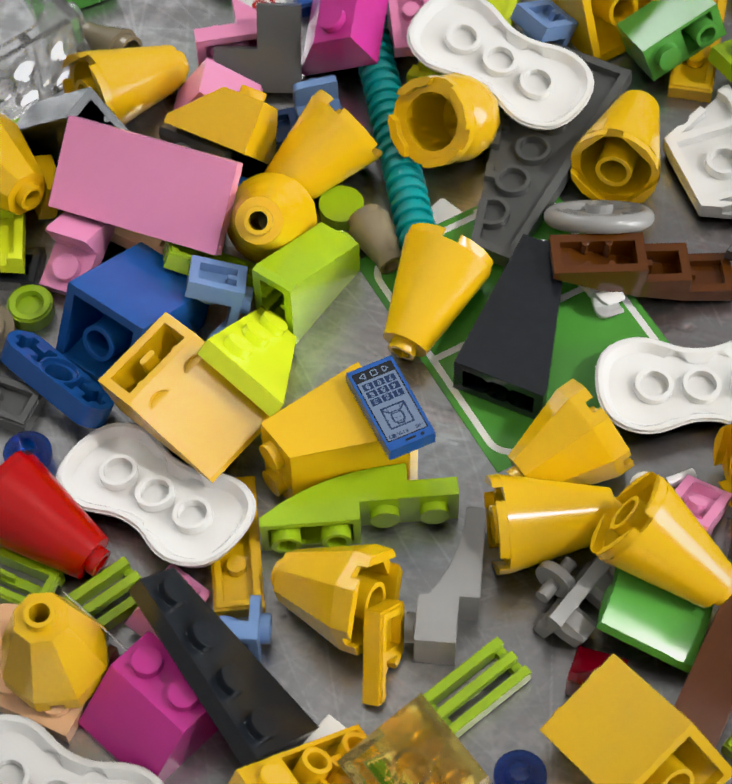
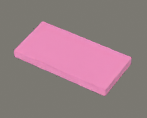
(145, 185)

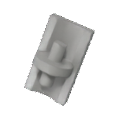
(564, 615)

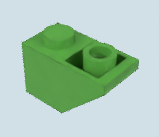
(670, 33)

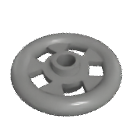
(599, 216)

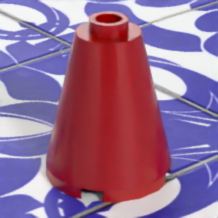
(46, 521)

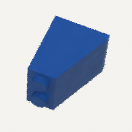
(118, 304)

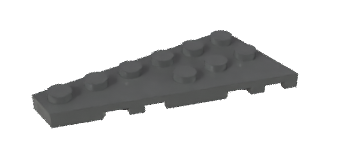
(533, 166)

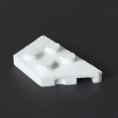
(703, 156)

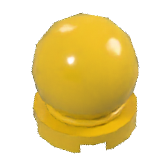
(443, 119)

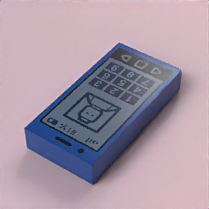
(390, 407)

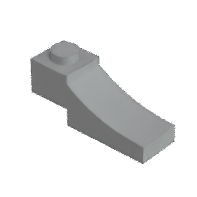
(452, 599)

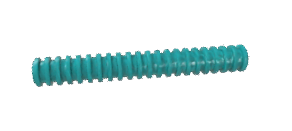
(401, 175)

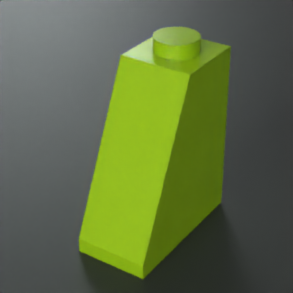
(306, 276)

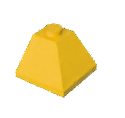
(232, 120)

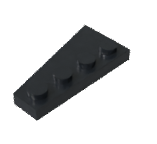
(229, 681)

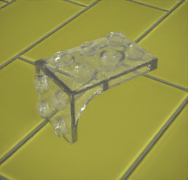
(35, 58)

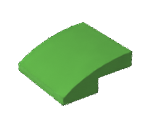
(653, 620)

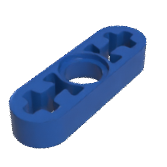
(56, 379)

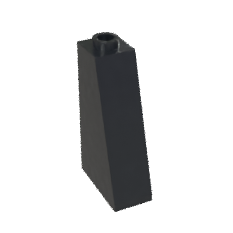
(514, 335)

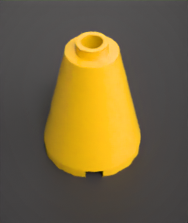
(128, 78)
(324, 147)
(620, 151)
(287, 209)
(432, 288)
(541, 518)
(663, 543)

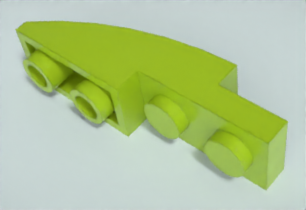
(338, 507)

